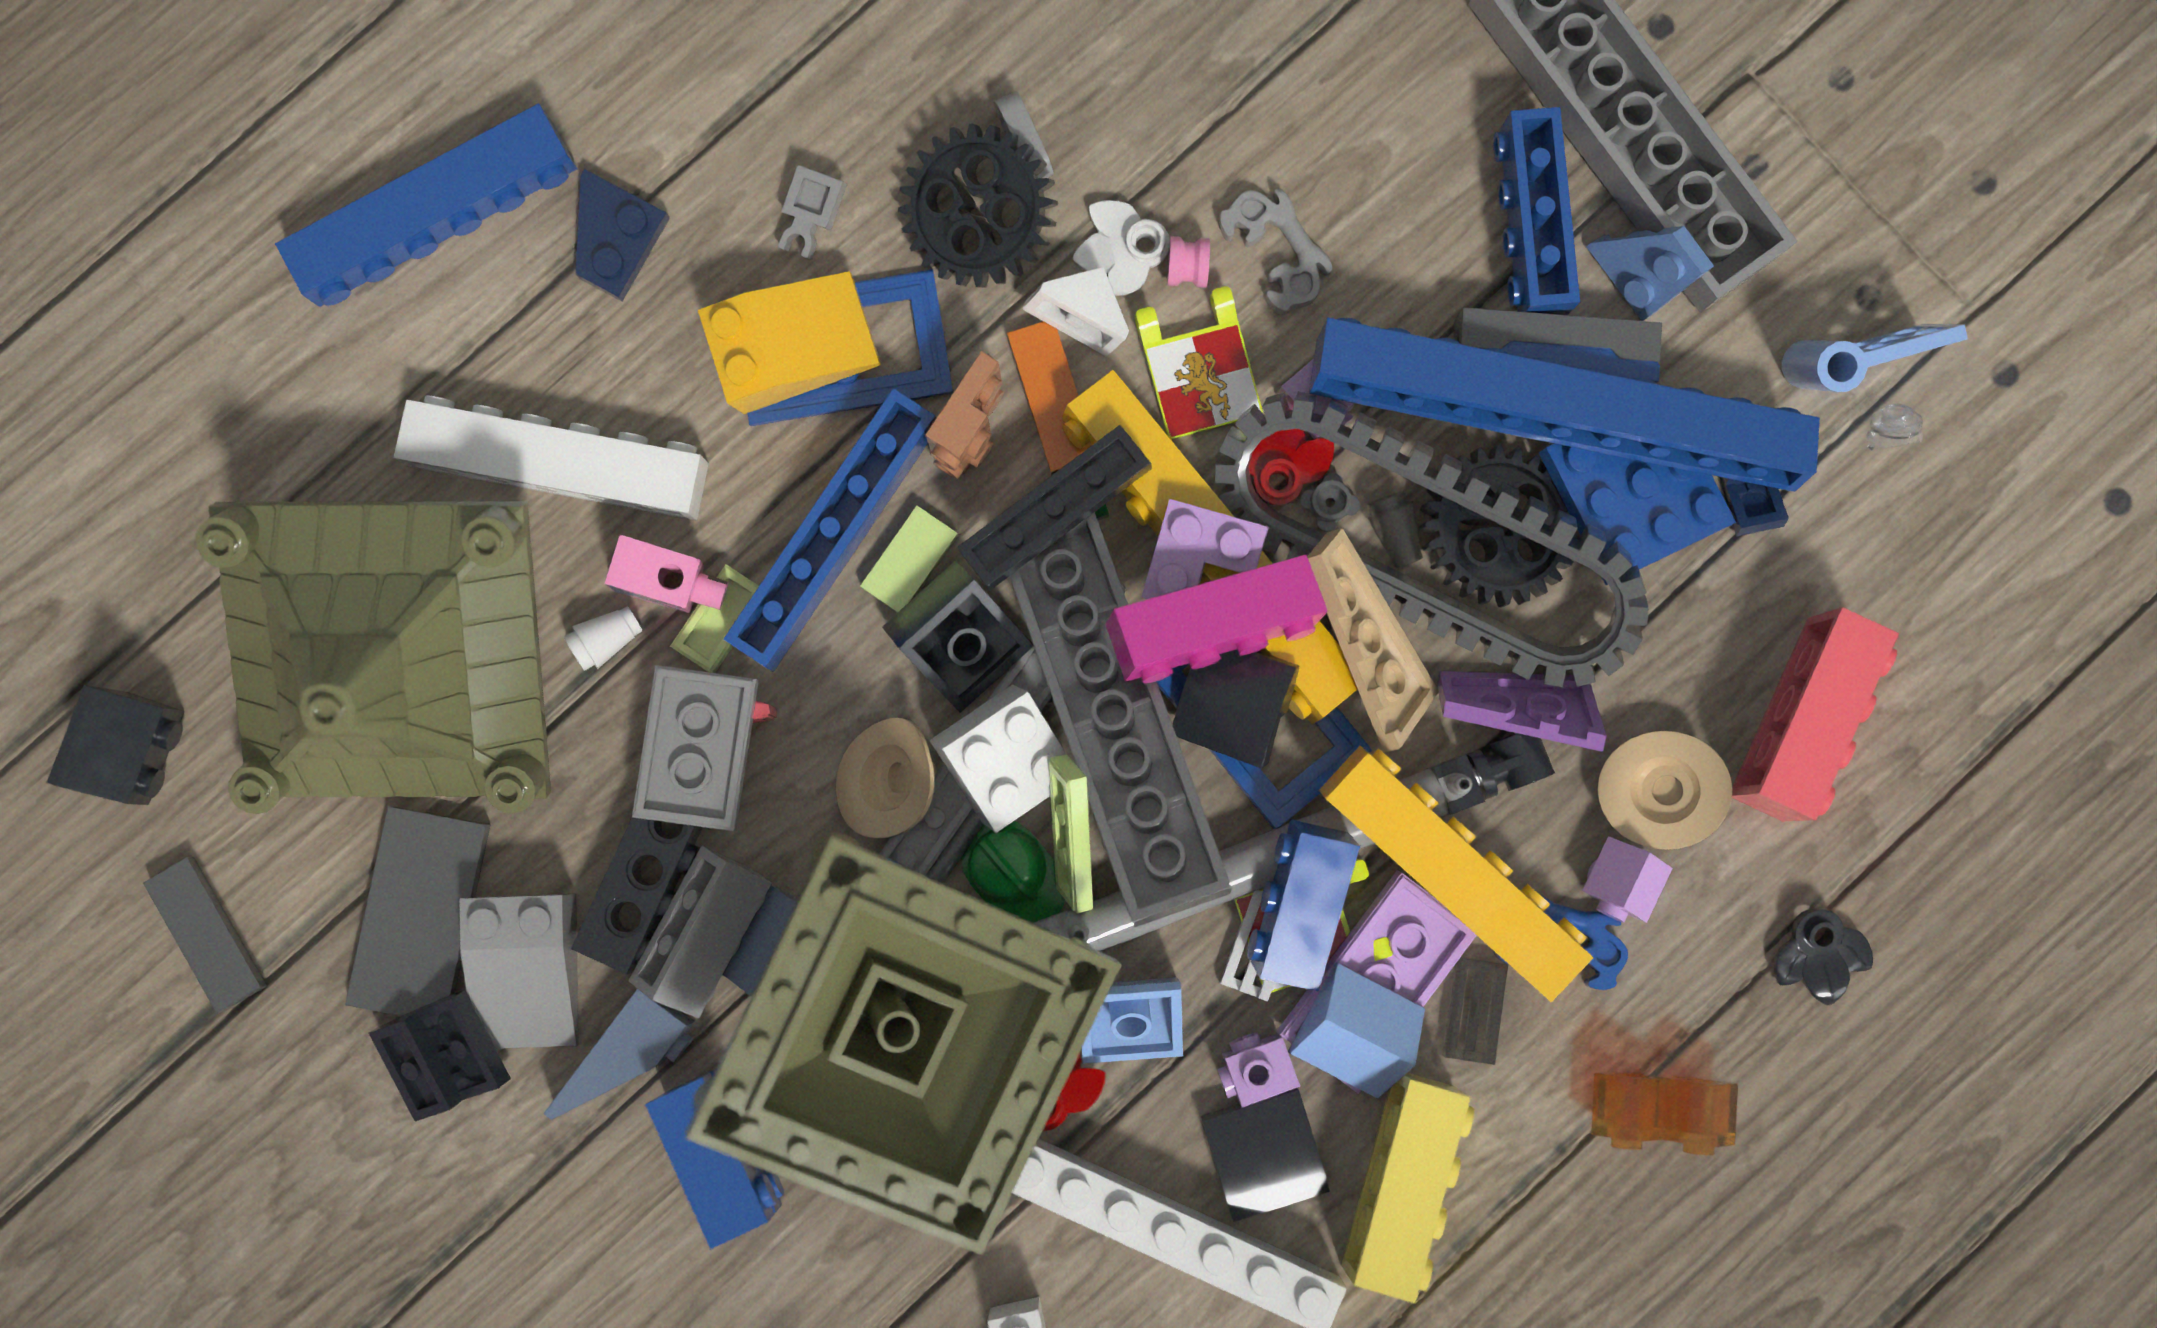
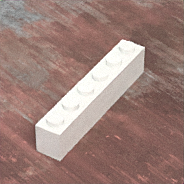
(552, 458)

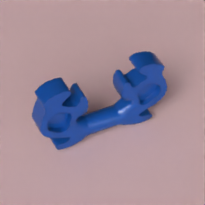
(1607, 949)

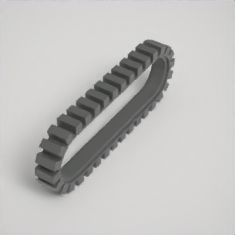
(1613, 565)

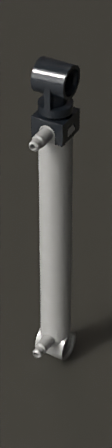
(1251, 863)

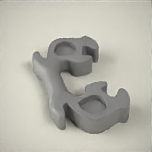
(1299, 284)

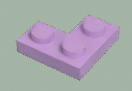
(1197, 537)

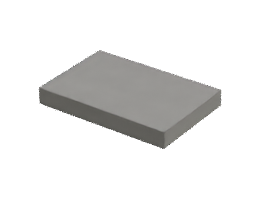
(695, 748)

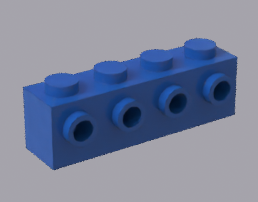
(1537, 211)

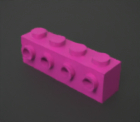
(1215, 619)

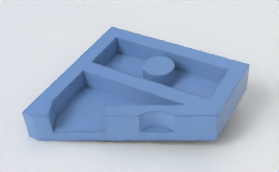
(1651, 266)

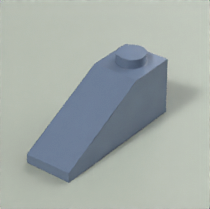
(633, 1044)

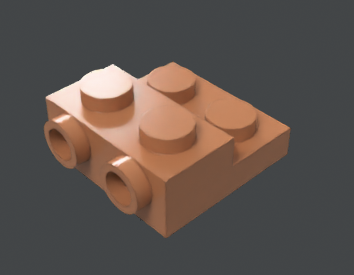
(963, 428)

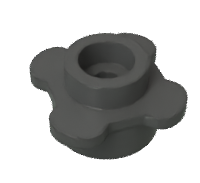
(1330, 488)

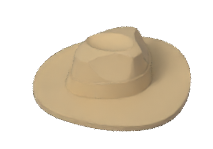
(886, 779)
(1665, 790)

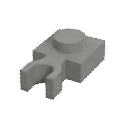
(813, 203)

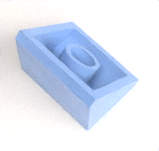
(1137, 1022)
(1360, 1032)

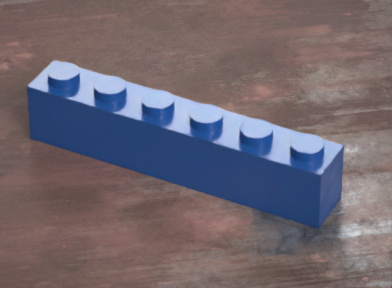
(427, 207)
(832, 531)

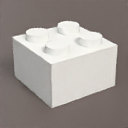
(1001, 756)

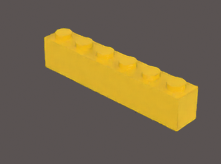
(1455, 873)

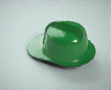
(1013, 872)

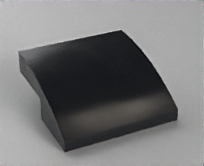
(1236, 705)
(439, 1056)
(1265, 1154)

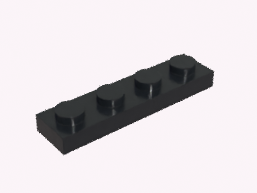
(1054, 507)

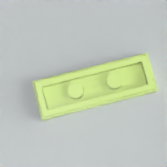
(1071, 833)

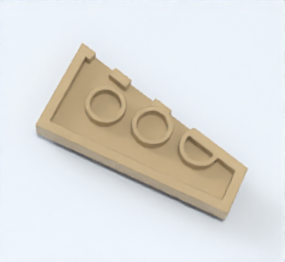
(1378, 653)

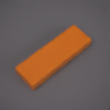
(1047, 388)

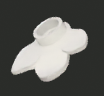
(1116, 247)

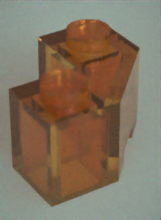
(1673, 1109)

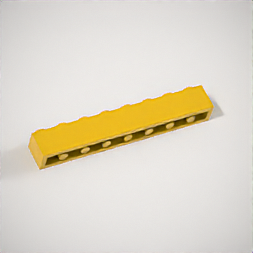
(1323, 671)

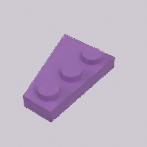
(1524, 706)

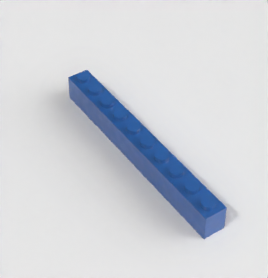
(1564, 404)

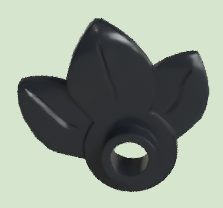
(1825, 962)

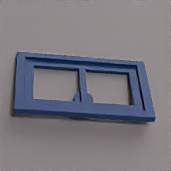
(869, 392)
(1283, 804)

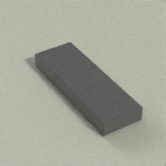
(204, 934)

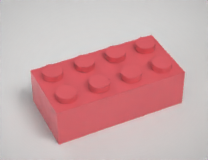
(1815, 716)

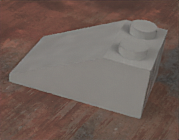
(522, 967)

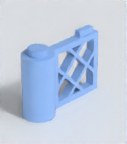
(1843, 364)

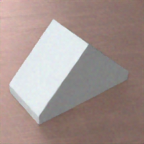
(1081, 308)

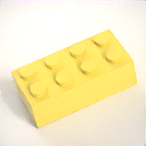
(1406, 1187)

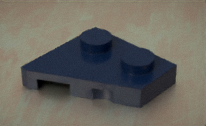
(614, 235)

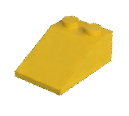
(788, 340)

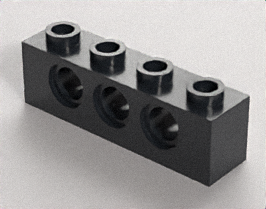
(602, 934)

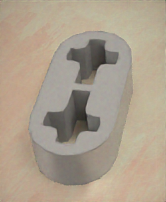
(1017, 120)

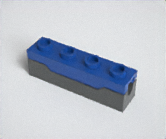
(1613, 345)

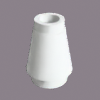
(602, 637)

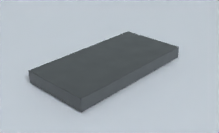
(412, 911)

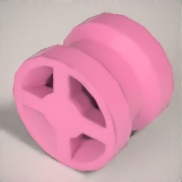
(1188, 262)

